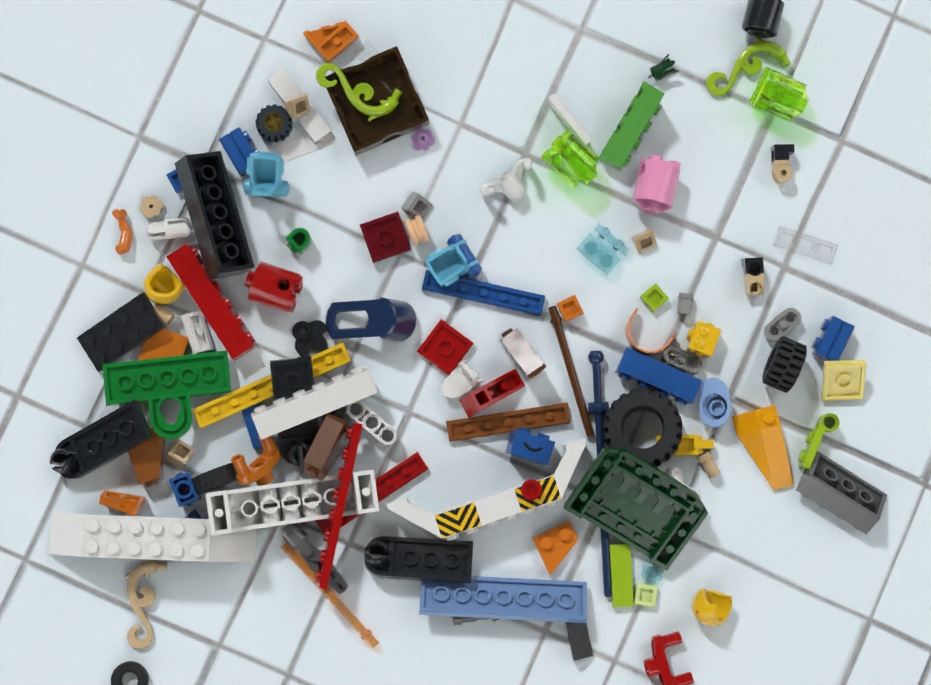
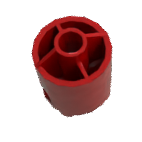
(268, 285)

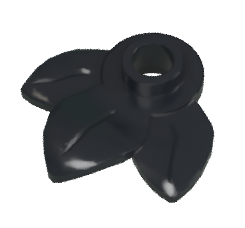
(312, 339)

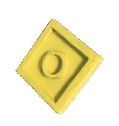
(843, 380)

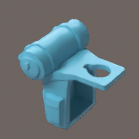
(265, 175)

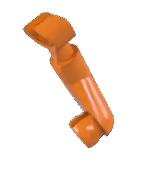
(126, 232)

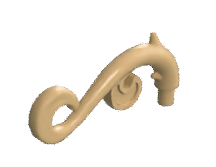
(136, 603)

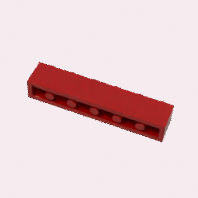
(211, 303)

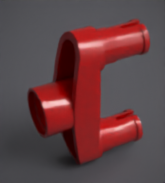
(658, 663)

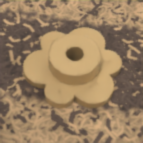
(147, 202)

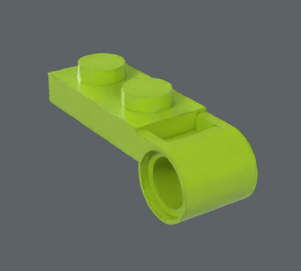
(814, 438)

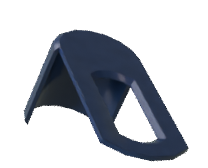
(386, 319)

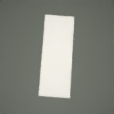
(301, 145)

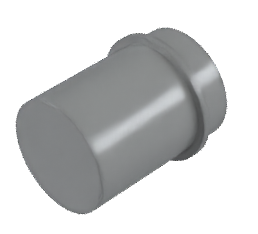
(684, 303)

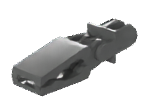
(297, 538)

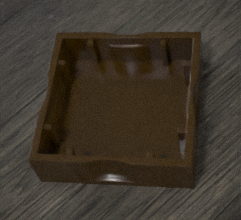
(404, 119)

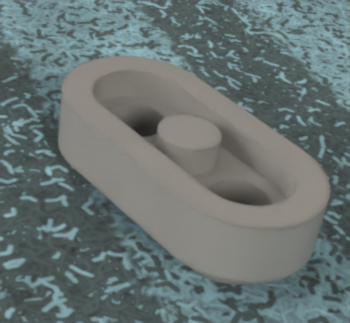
(782, 325)

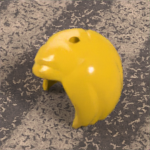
(162, 285)
(711, 607)

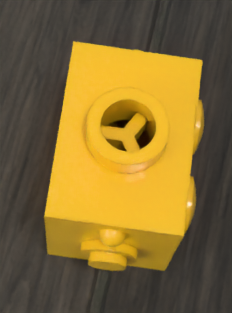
(703, 339)

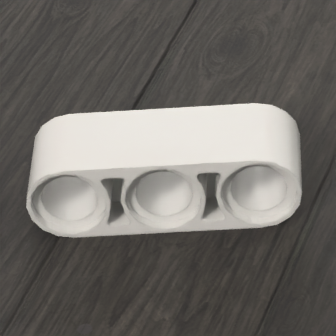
(377, 431)

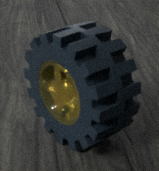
(271, 116)

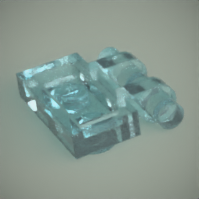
(598, 253)

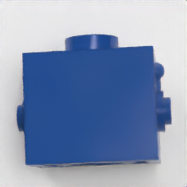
(178, 485)

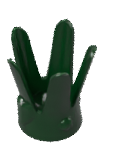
(660, 70)

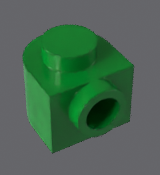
(298, 240)

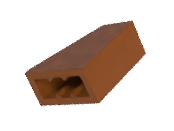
(148, 460)

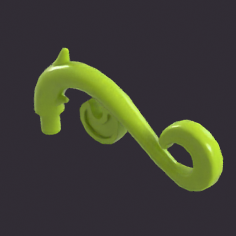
(750, 69)
(353, 95)

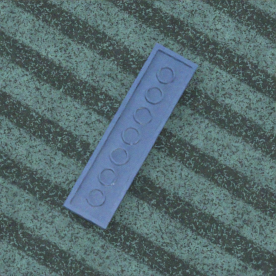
(506, 599)

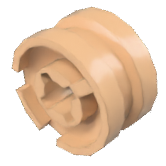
(416, 230)

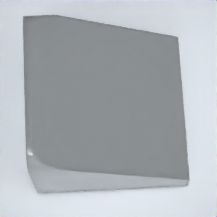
(417, 205)

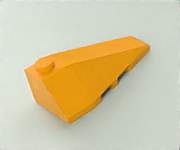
(764, 441)

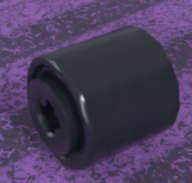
(763, 18)

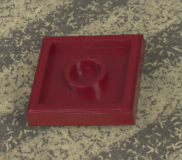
(385, 237)

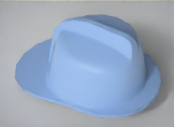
(714, 402)

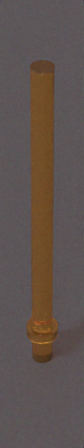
(365, 634)

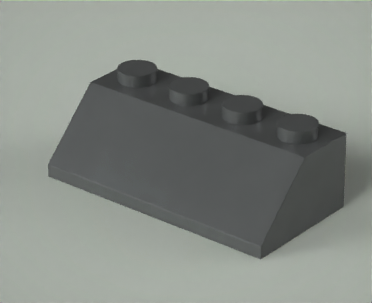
(842, 493)

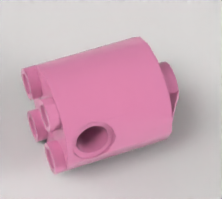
(656, 184)

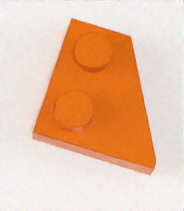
(332, 40)
(123, 502)
(555, 544)

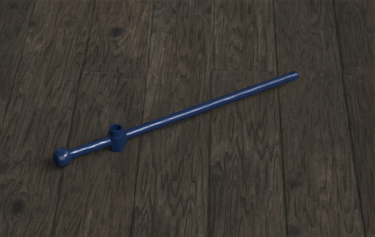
(599, 408)

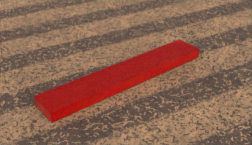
(388, 484)

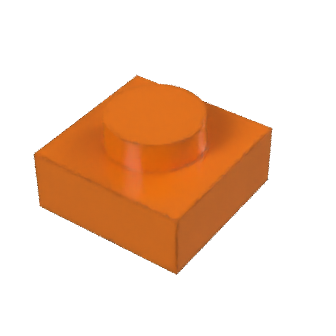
(570, 308)

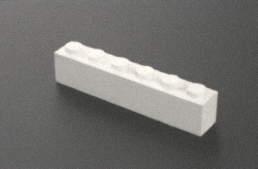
(314, 402)

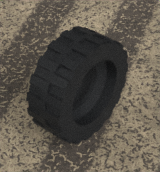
(214, 478)

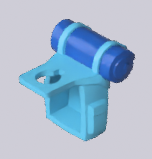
(453, 261)

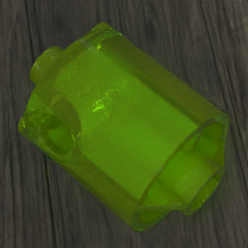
(779, 94)
(571, 159)

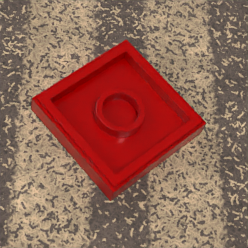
(445, 347)

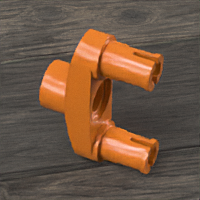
(261, 467)

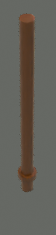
(556, 321)

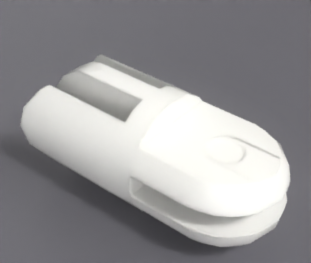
(169, 229)

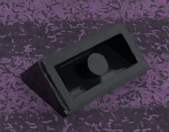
(579, 640)

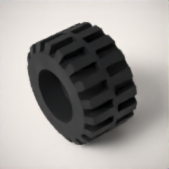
(784, 364)

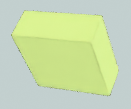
(645, 594)

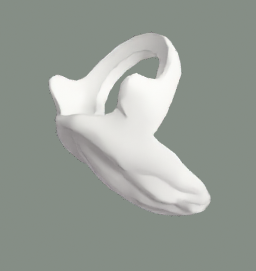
(460, 381)

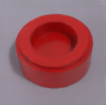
(531, 489)

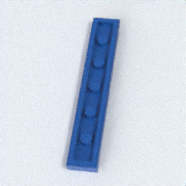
(487, 294)

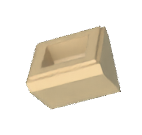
(297, 106)
(644, 240)

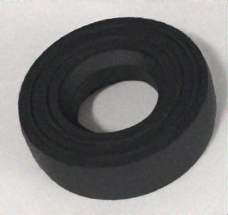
(130, 666)

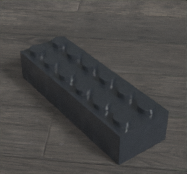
(214, 215)

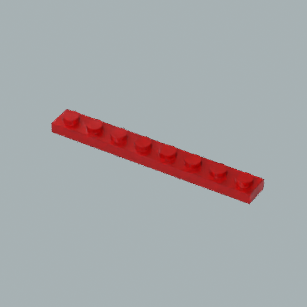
(336, 514)

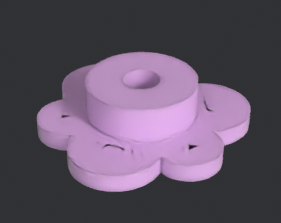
(418, 143)

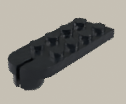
(287, 378)
(101, 441)
(420, 559)

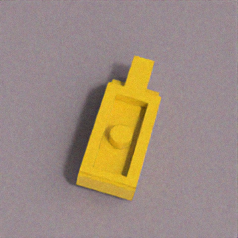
(691, 445)

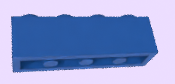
(658, 376)

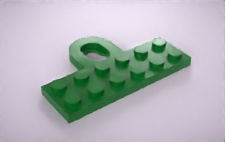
(164, 380)

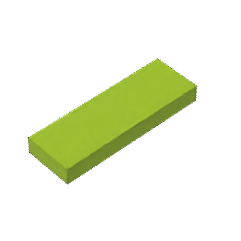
(621, 575)

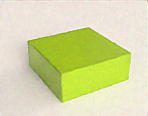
(654, 297)

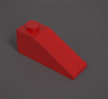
(491, 393)

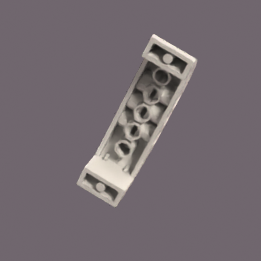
(287, 503)

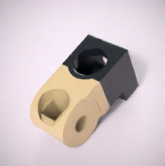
(780, 162)
(753, 275)

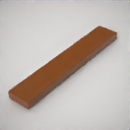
(506, 421)

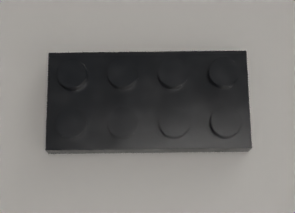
(121, 331)

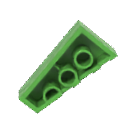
(631, 126)

